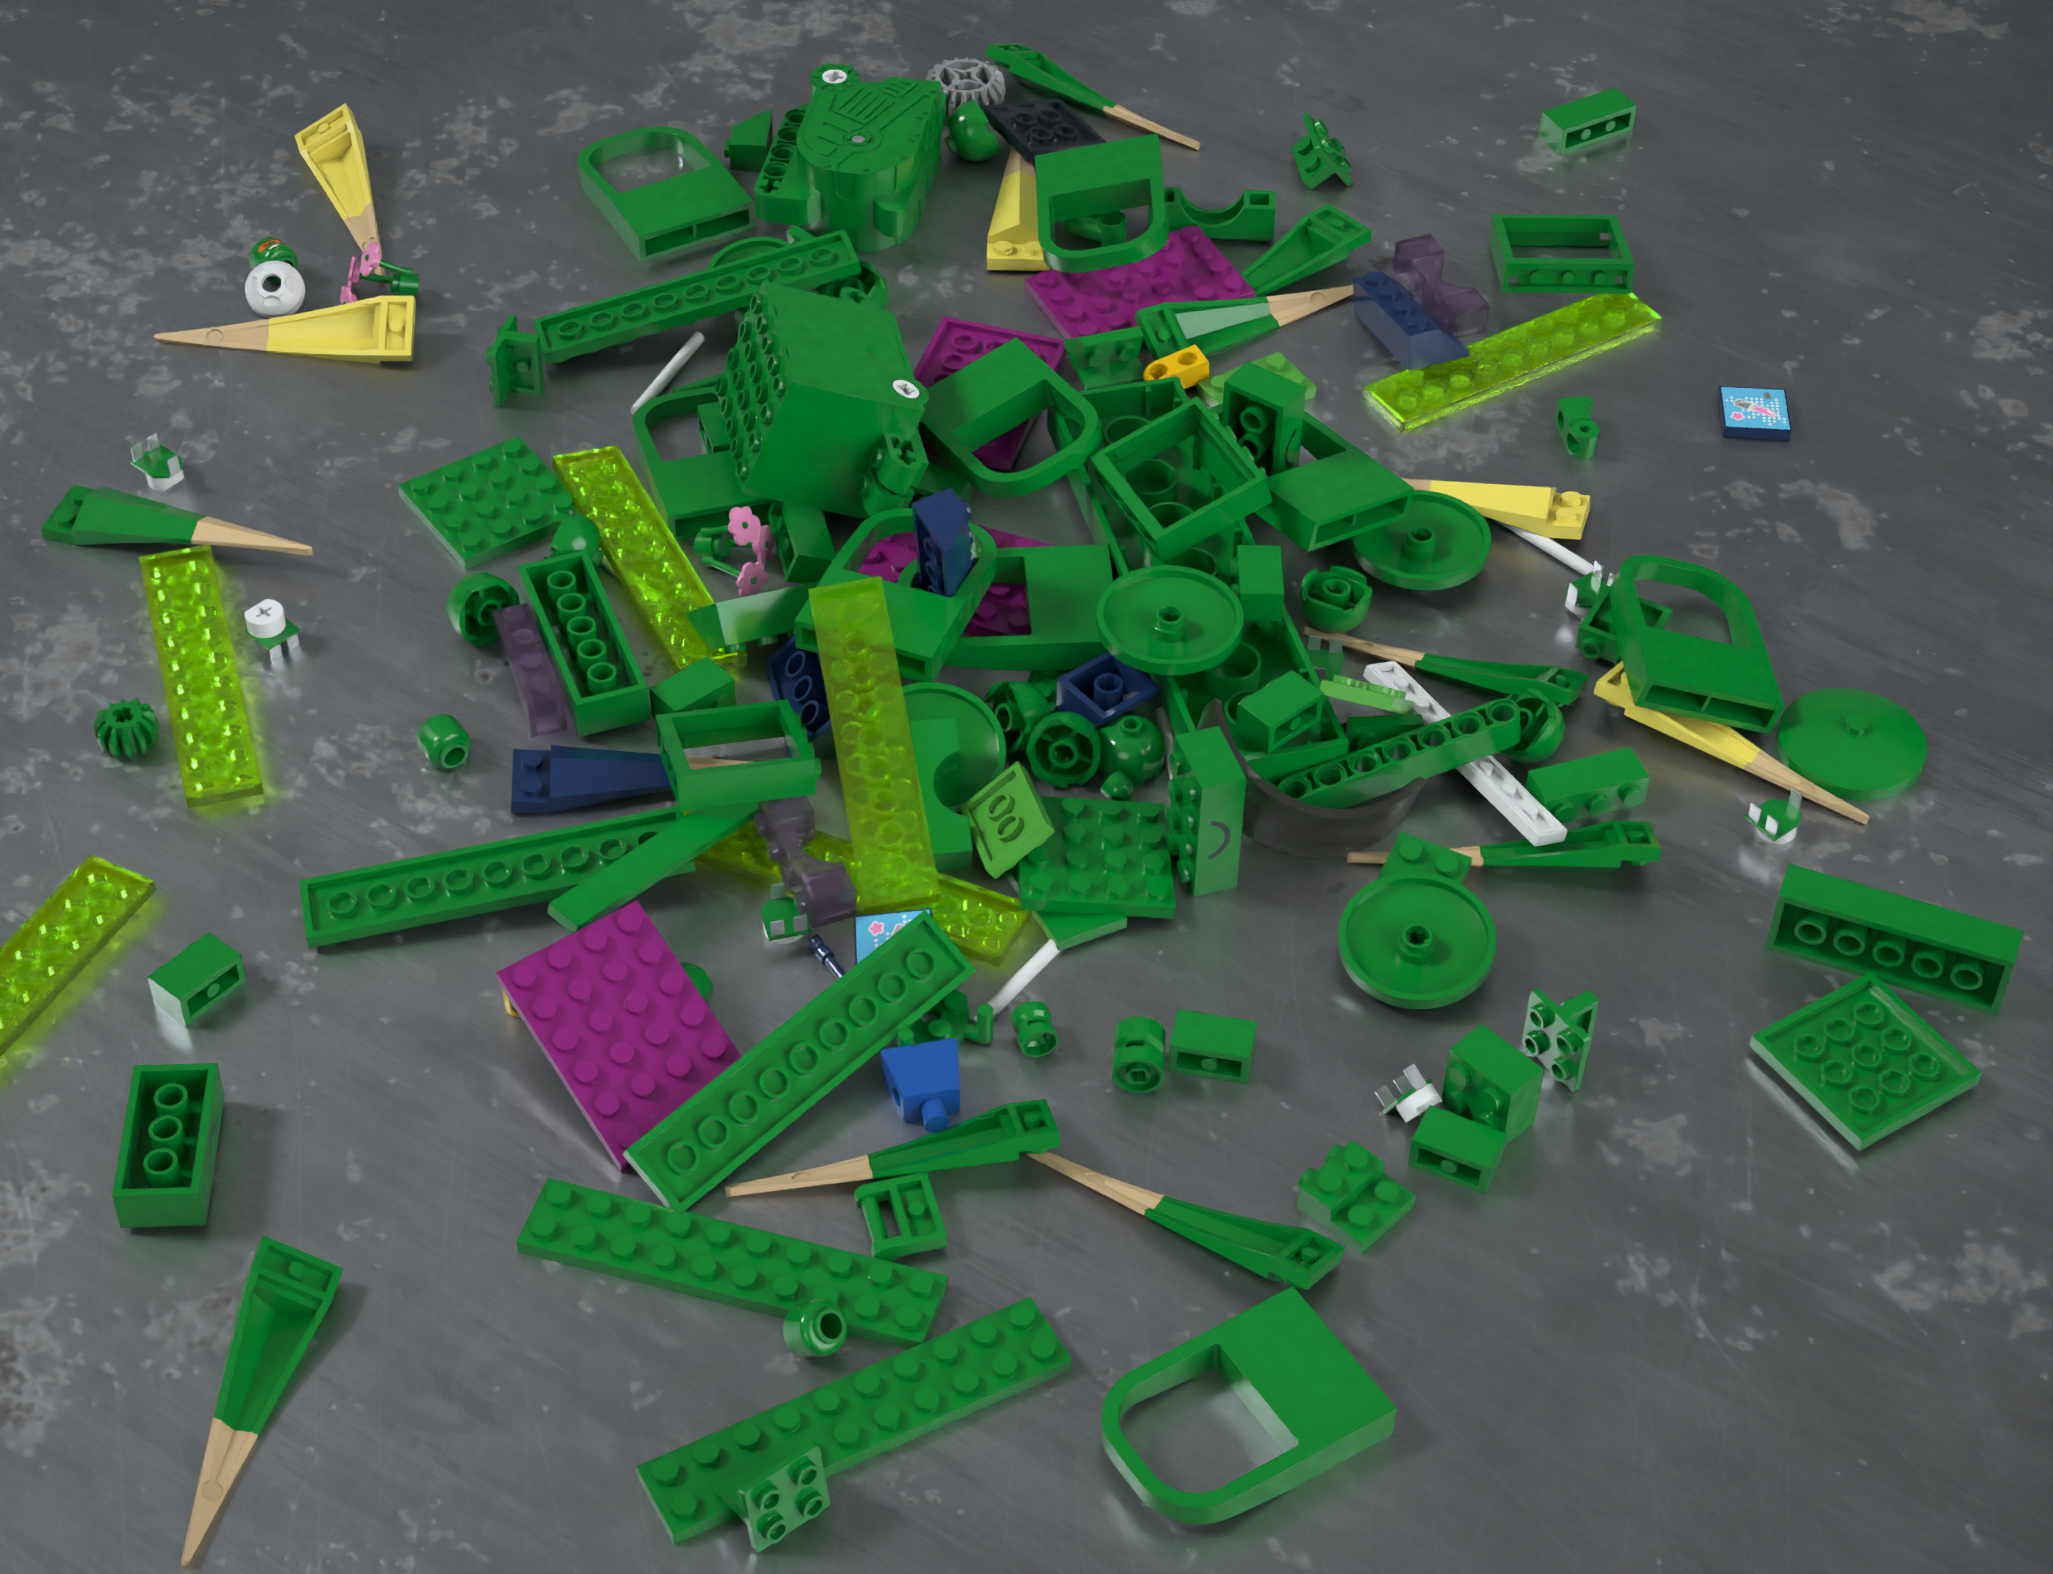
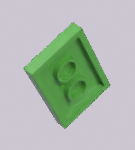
(1212, 389)
(1367, 694)
(1007, 820)

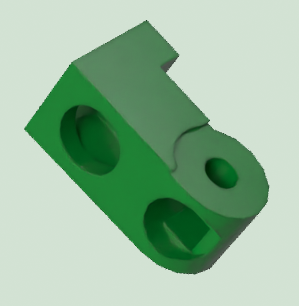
(1575, 426)

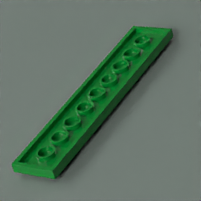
(693, 297)
(471, 878)
(798, 1063)
(729, 1262)
(862, 1412)

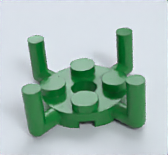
(952, 1023)

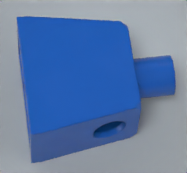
(923, 1081)

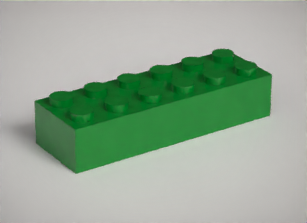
(584, 643)
(1894, 938)

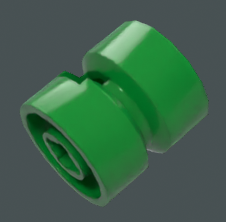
(1138, 1054)

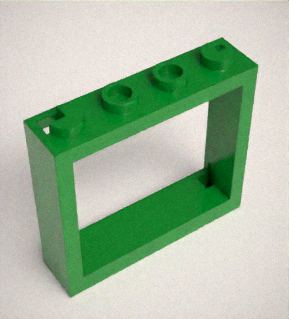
(1560, 274)
(1160, 436)
(743, 781)

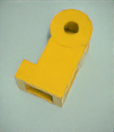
(1187, 364)

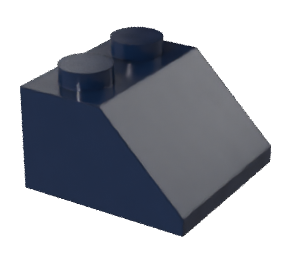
(1103, 689)

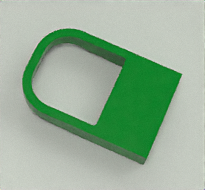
(1099, 182)
(671, 211)
(994, 398)
(691, 489)
(1323, 499)
(1061, 607)
(921, 622)
(1688, 672)
(1292, 1381)

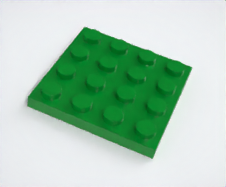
(489, 502)
(1100, 860)
(1865, 1060)

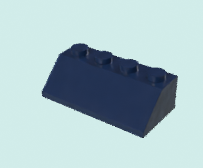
(1403, 322)
(942, 542)
(799, 678)

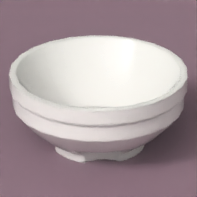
(278, 303)

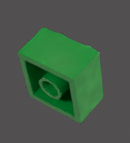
(1492, 1083)

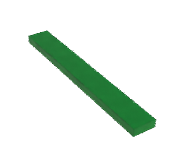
(648, 864)

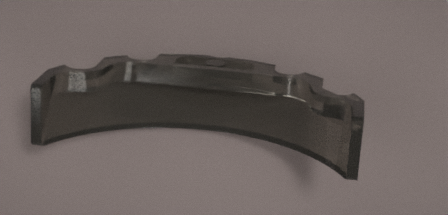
(1306, 829)

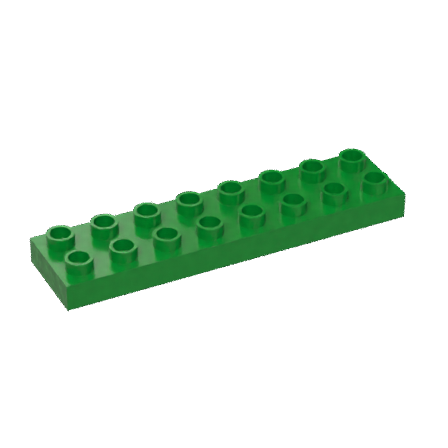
(1171, 489)

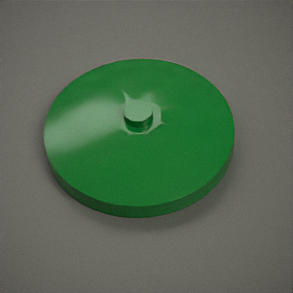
(1431, 549)
(1169, 620)
(979, 738)
(1852, 743)
(1417, 940)

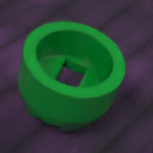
(1117, 787)

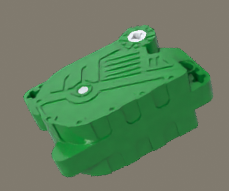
(855, 158)

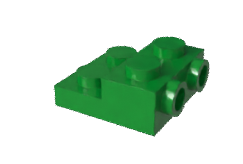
(1597, 631)
(1353, 1196)

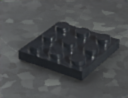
(1040, 127)

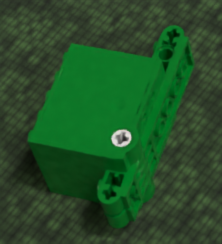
(823, 403)

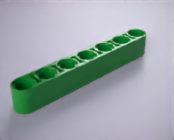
(1408, 756)

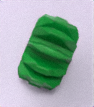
(126, 728)

